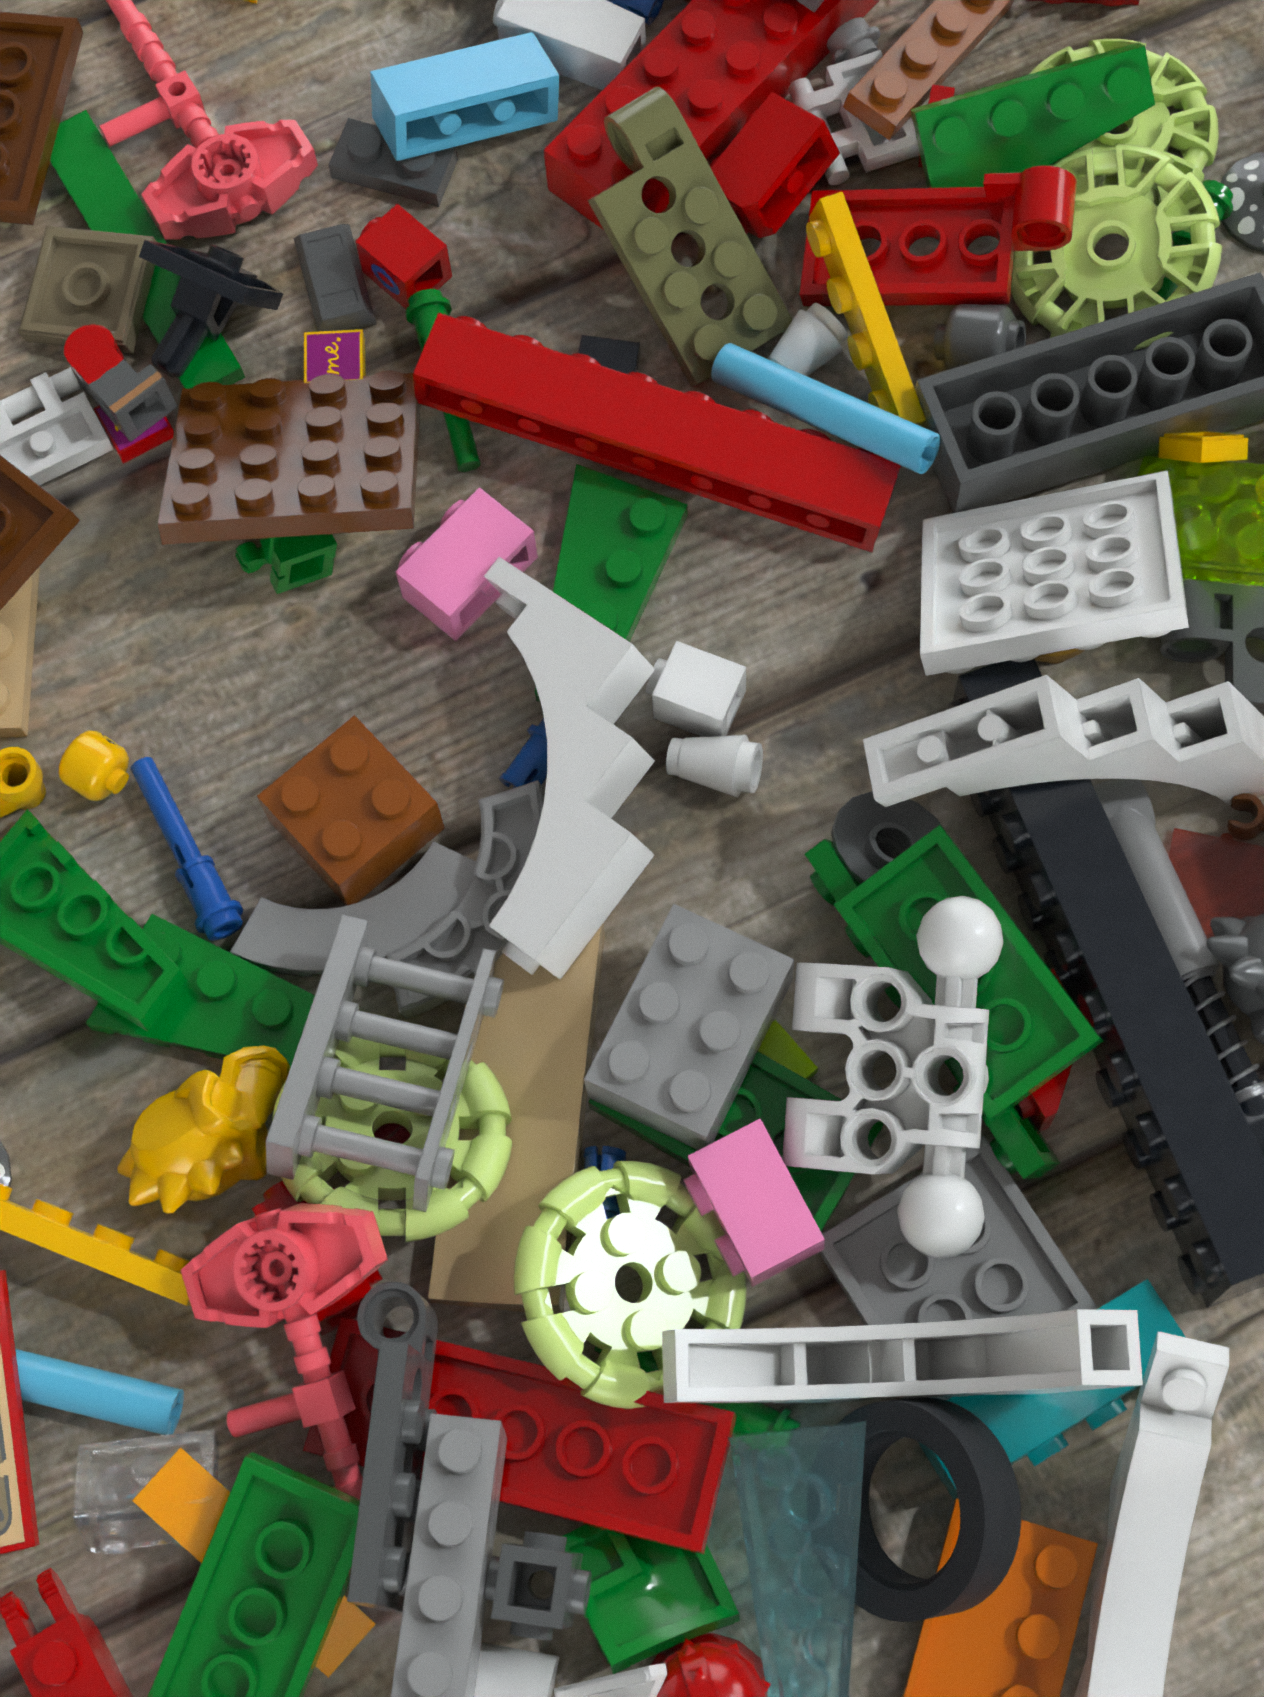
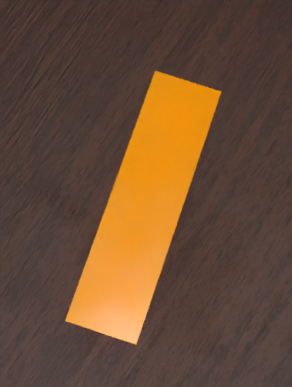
(194, 1525)

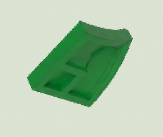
(648, 1594)

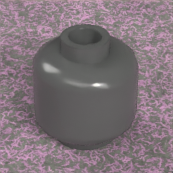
(977, 333)

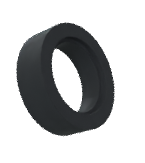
(986, 1502)

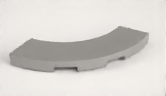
(300, 939)
(458, 940)

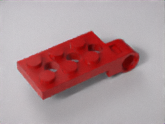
(1018, 209)

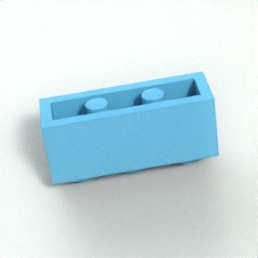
(464, 96)

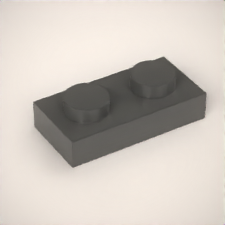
(367, 161)

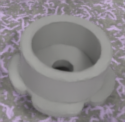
(853, 40)

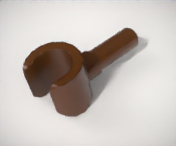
(1251, 804)

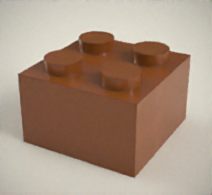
(352, 811)

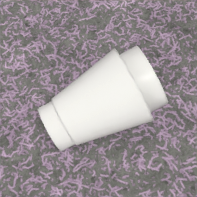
(810, 340)
(717, 762)

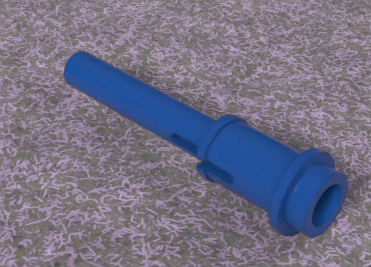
(215, 910)

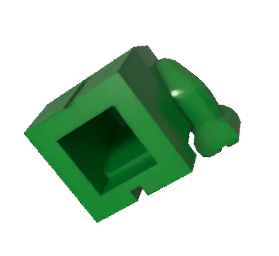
(293, 559)

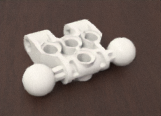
(959, 944)

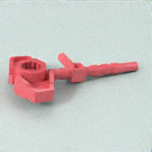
(220, 176)
(289, 1269)

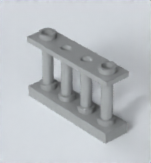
(318, 1074)

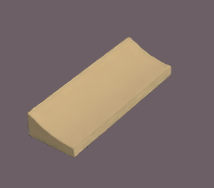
(540, 1057)

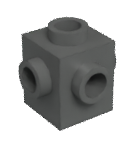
(511, 1591)

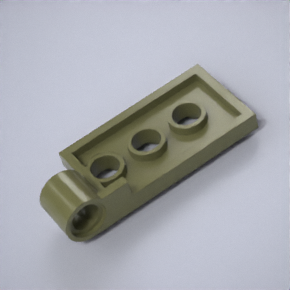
(659, 145)

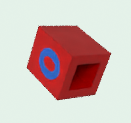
(402, 255)

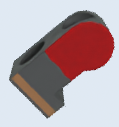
(126, 397)

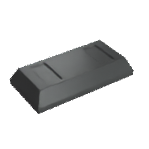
(334, 279)

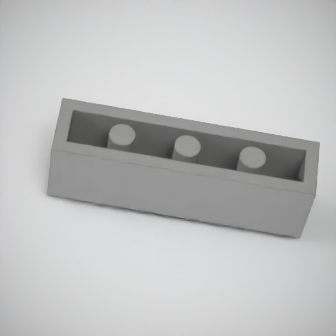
(450, 1558)

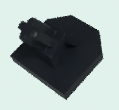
(203, 299)

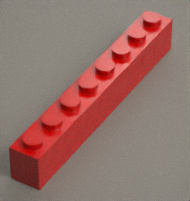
(655, 431)

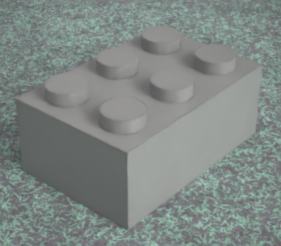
(689, 1028)

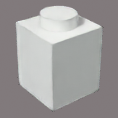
(696, 690)

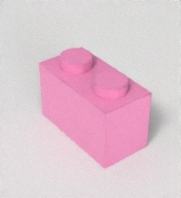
(448, 570)
(755, 1204)

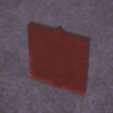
(1218, 875)

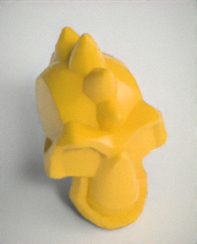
(205, 1131)

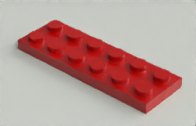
(566, 1456)

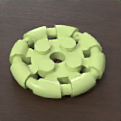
(1173, 84)
(1124, 211)
(476, 1162)
(589, 1270)

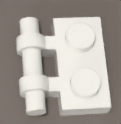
(858, 138)
(56, 438)

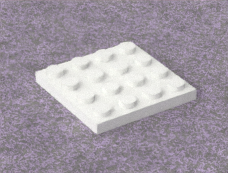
(1050, 575)

